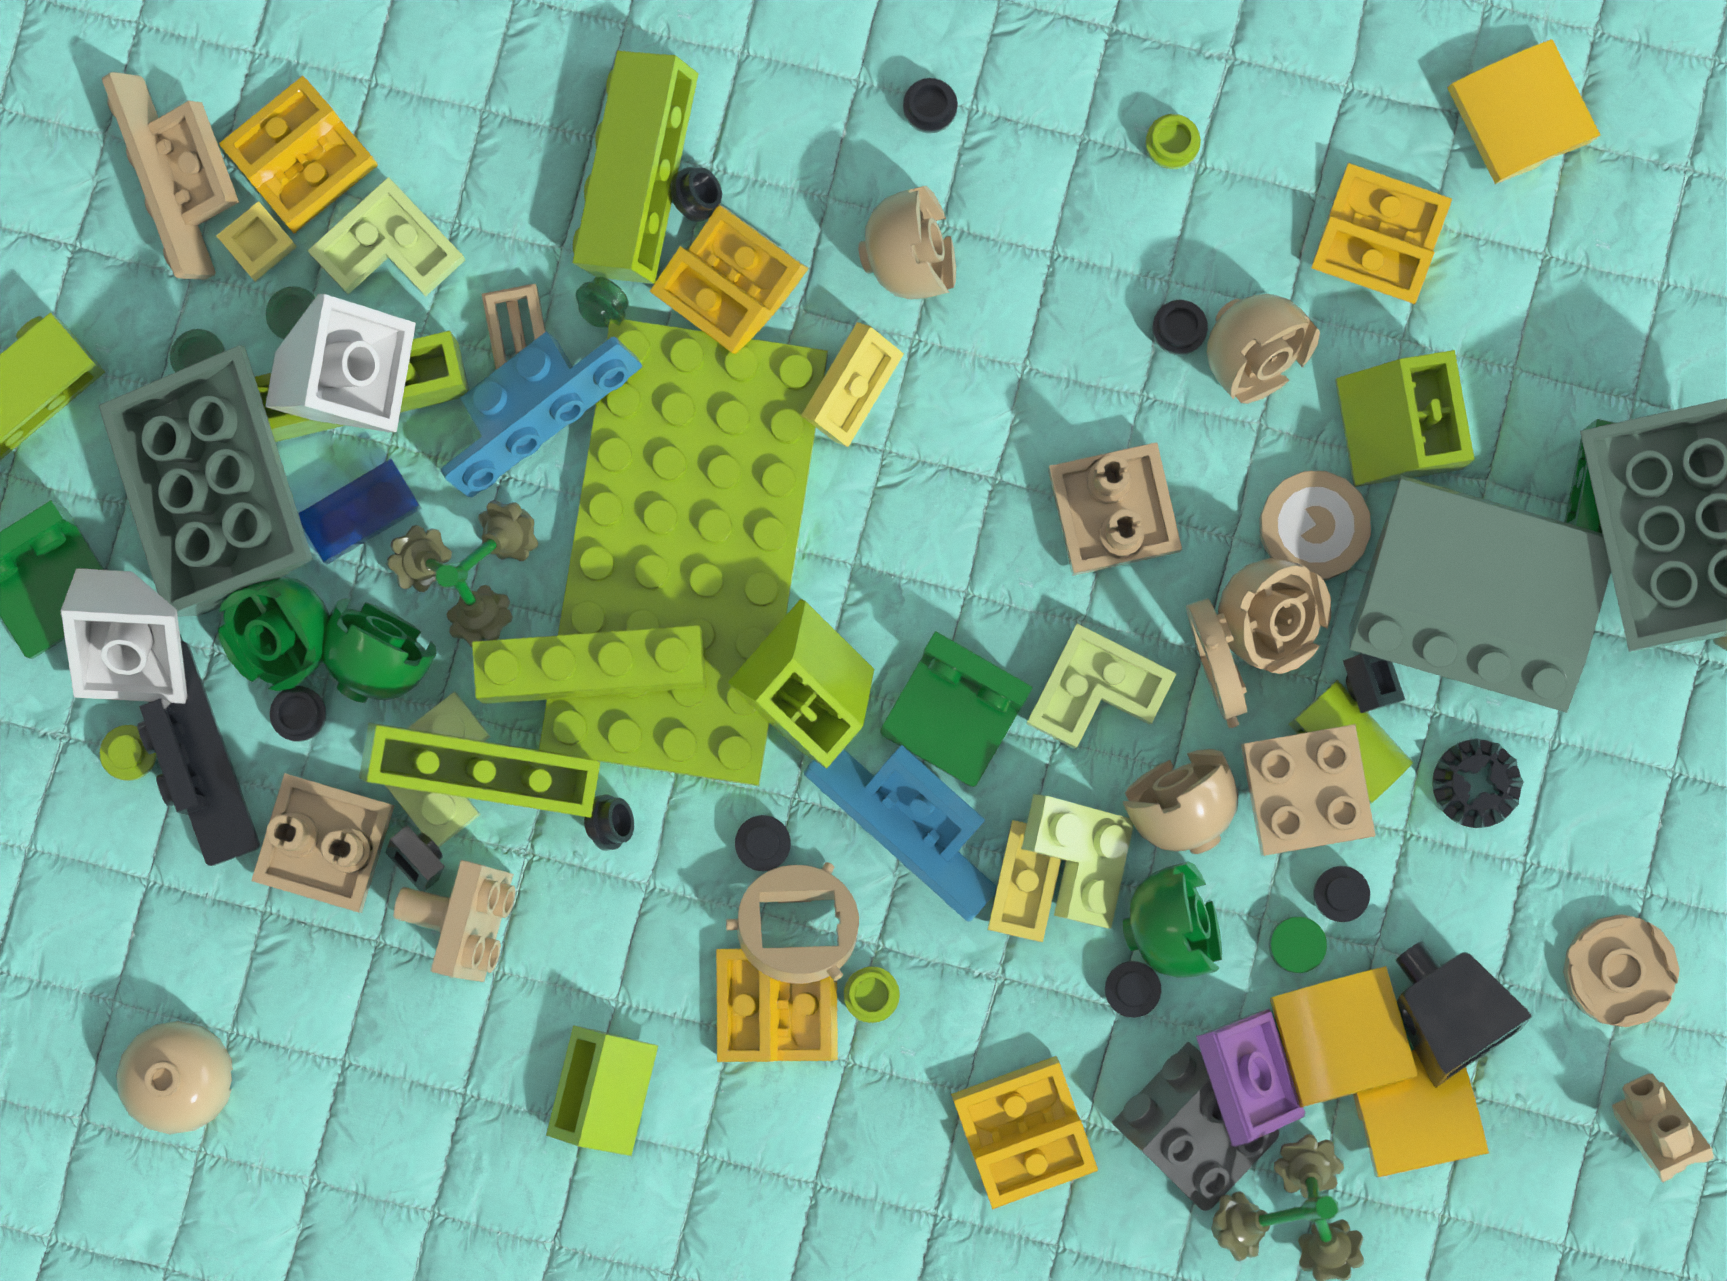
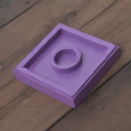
(1250, 1077)

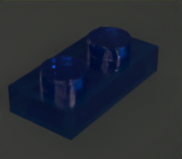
(358, 511)

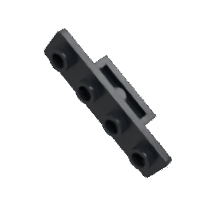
(198, 769)

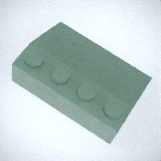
(205, 482)
(1665, 521)
(1482, 594)

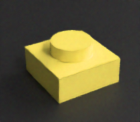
(256, 241)

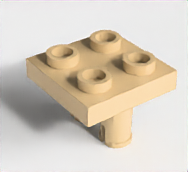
(1114, 509)
(1308, 790)
(323, 843)
(465, 920)

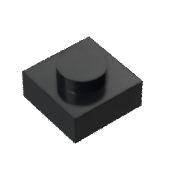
(1372, 682)
(416, 857)

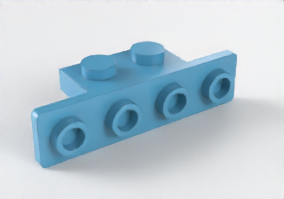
(530, 403)
(914, 820)

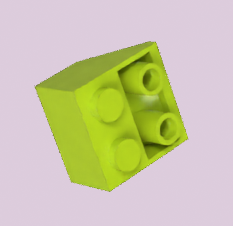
(1405, 419)
(808, 684)

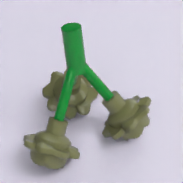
(421, 560)
(1307, 1168)

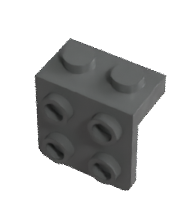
(1184, 1131)

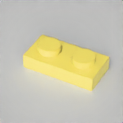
(852, 384)
(1023, 889)

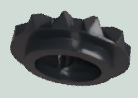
(1452, 790)

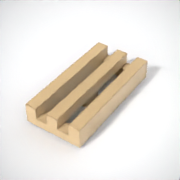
(511, 298)

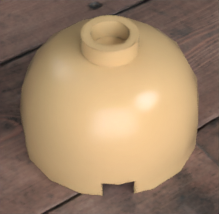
(907, 246)
(1258, 342)
(1275, 613)
(1184, 805)
(174, 1077)

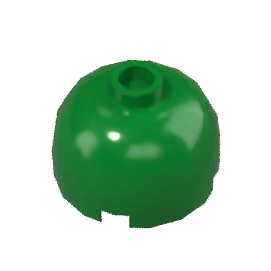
(274, 631)
(373, 653)
(1173, 924)

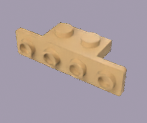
(176, 168)

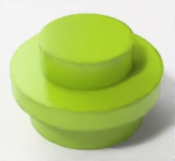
(1173, 141)
(125, 755)
(871, 994)

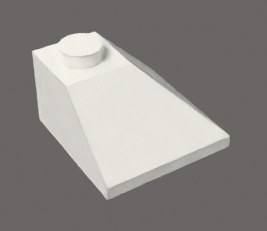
(343, 366)
(122, 639)

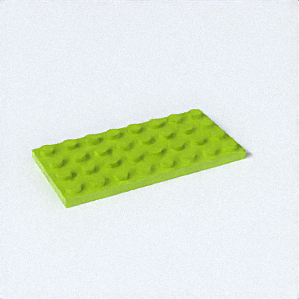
(688, 524)

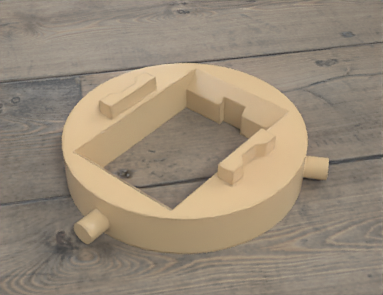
(1212, 640)
(792, 885)

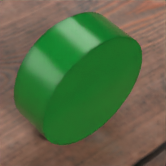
(1297, 944)

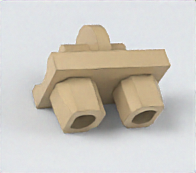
(1660, 1127)

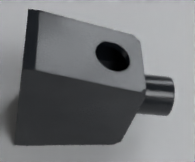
(1454, 1011)

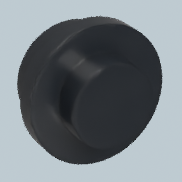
(930, 105)
(696, 193)
(1179, 327)
(298, 714)
(610, 822)
(762, 843)
(1341, 894)
(1132, 989)

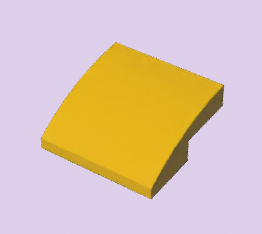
(1523, 111)
(298, 154)
(1381, 233)
(729, 280)
(772, 1018)
(1343, 1036)
(1420, 1124)
(1024, 1132)

